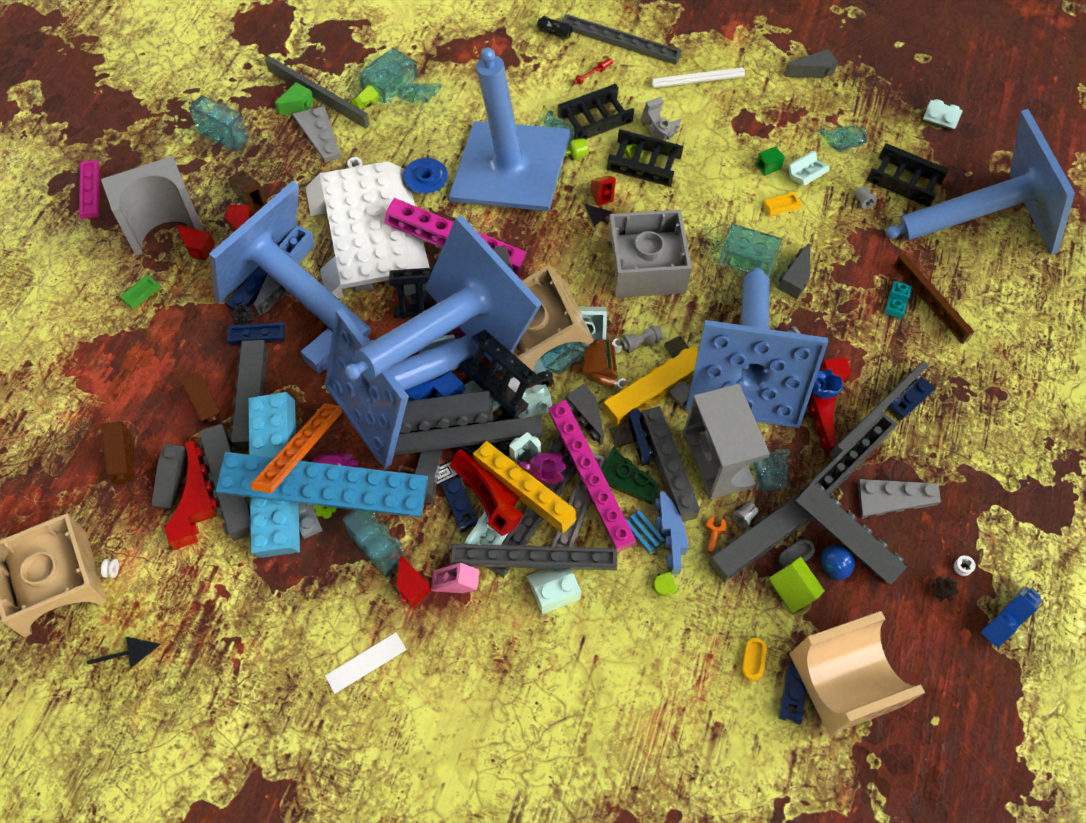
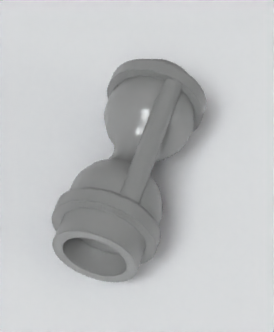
(649, 336)

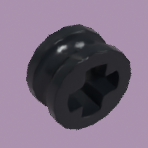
(546, 378)

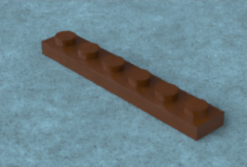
(933, 299)

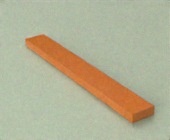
(296, 449)

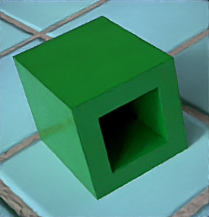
(770, 160)

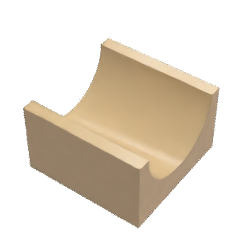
(556, 320)
(45, 571)
(850, 674)

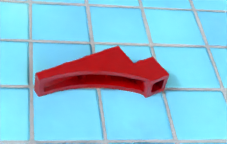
(823, 409)
(493, 494)
(195, 503)

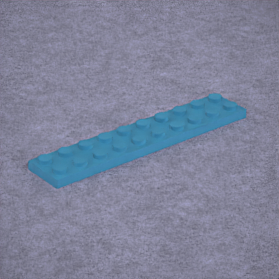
(328, 485)

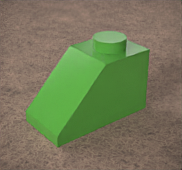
(294, 100)

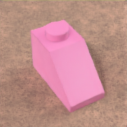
(455, 579)

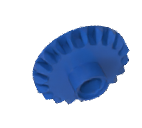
(425, 175)

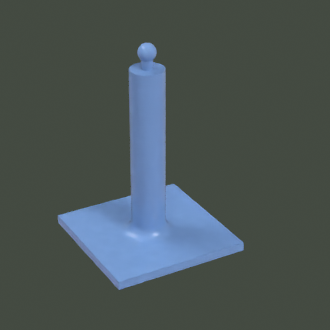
(505, 160)
(1034, 181)
(258, 244)
(470, 291)
(770, 365)
(379, 403)

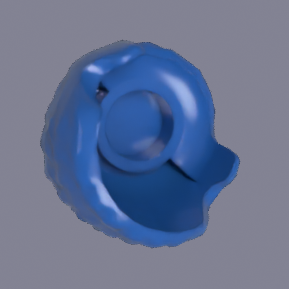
(827, 385)
(837, 562)

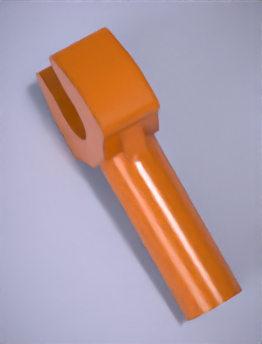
(714, 532)

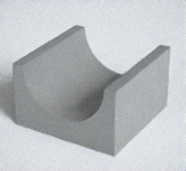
(148, 198)
(649, 253)
(724, 440)

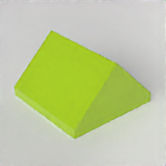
(796, 585)

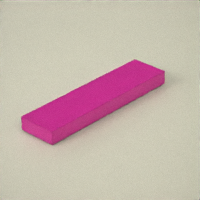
(89, 189)

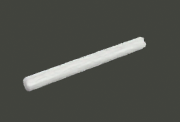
(698, 77)

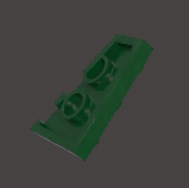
(628, 479)

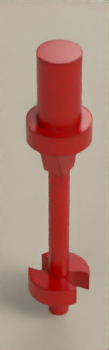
(601, 66)

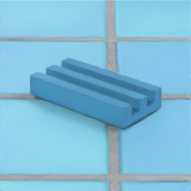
(633, 518)

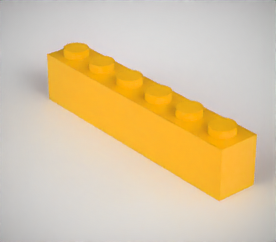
(651, 387)
(528, 488)

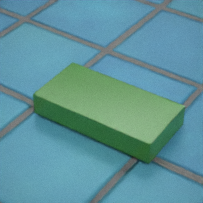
(140, 292)

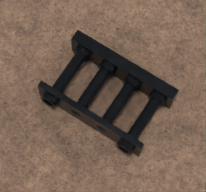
(595, 100)
(912, 163)
(641, 170)
(406, 277)
(488, 381)

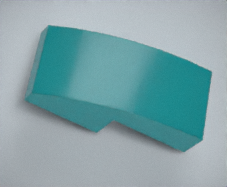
(898, 299)

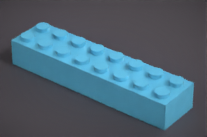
(272, 521)

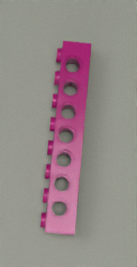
(436, 228)
(592, 476)

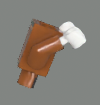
(600, 363)

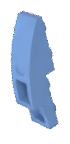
(673, 528)

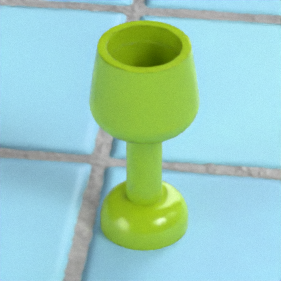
(577, 149)

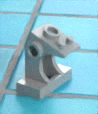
(652, 118)

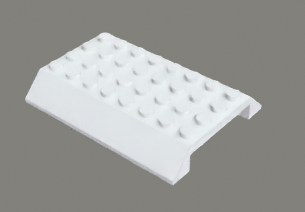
(356, 215)

